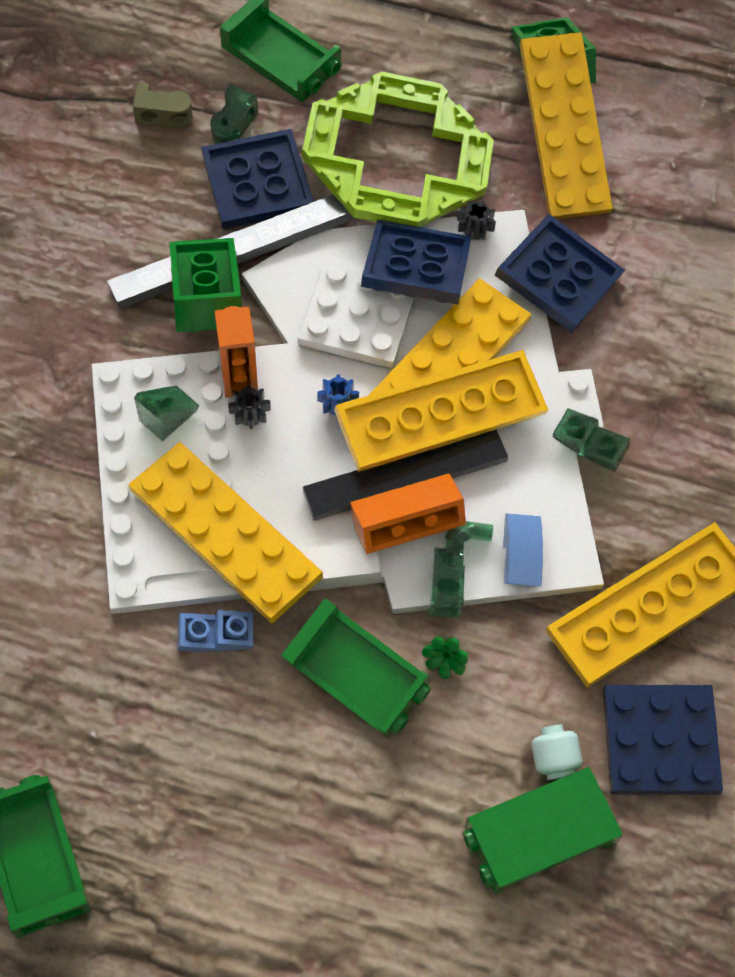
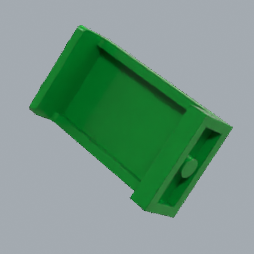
(279, 50)
(357, 669)
(541, 830)
(37, 859)

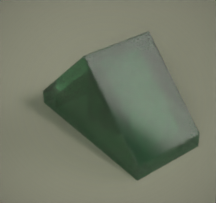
(164, 409)

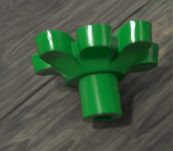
(445, 656)

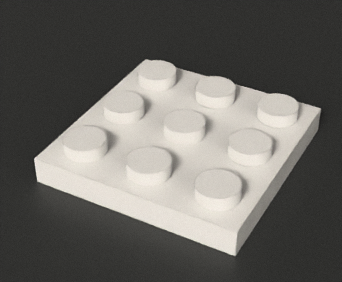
(354, 318)

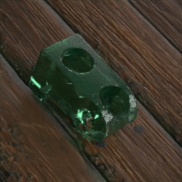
(235, 116)
(447, 583)

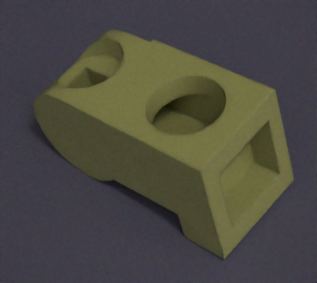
(161, 108)

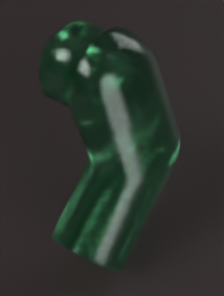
(472, 530)

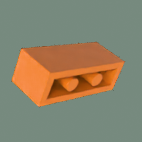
(236, 349)
(408, 513)

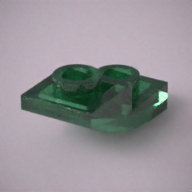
(586, 438)

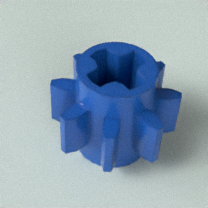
(336, 392)

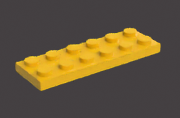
(565, 126)
(464, 336)
(440, 410)
(226, 532)
(647, 605)

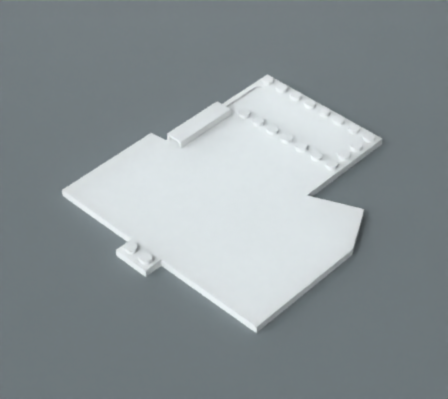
(303, 446)

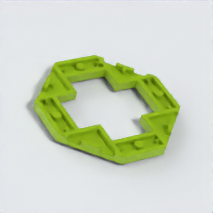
(344, 174)

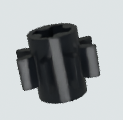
(476, 220)
(245, 398)

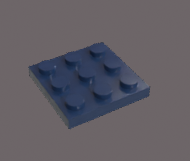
(256, 177)
(416, 262)
(559, 272)
(662, 740)

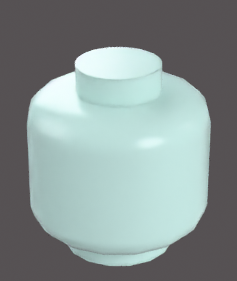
(556, 752)

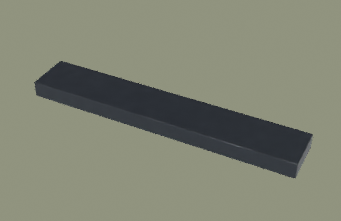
(457, 459)

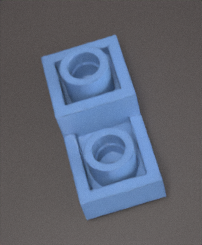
(523, 550)
(215, 632)

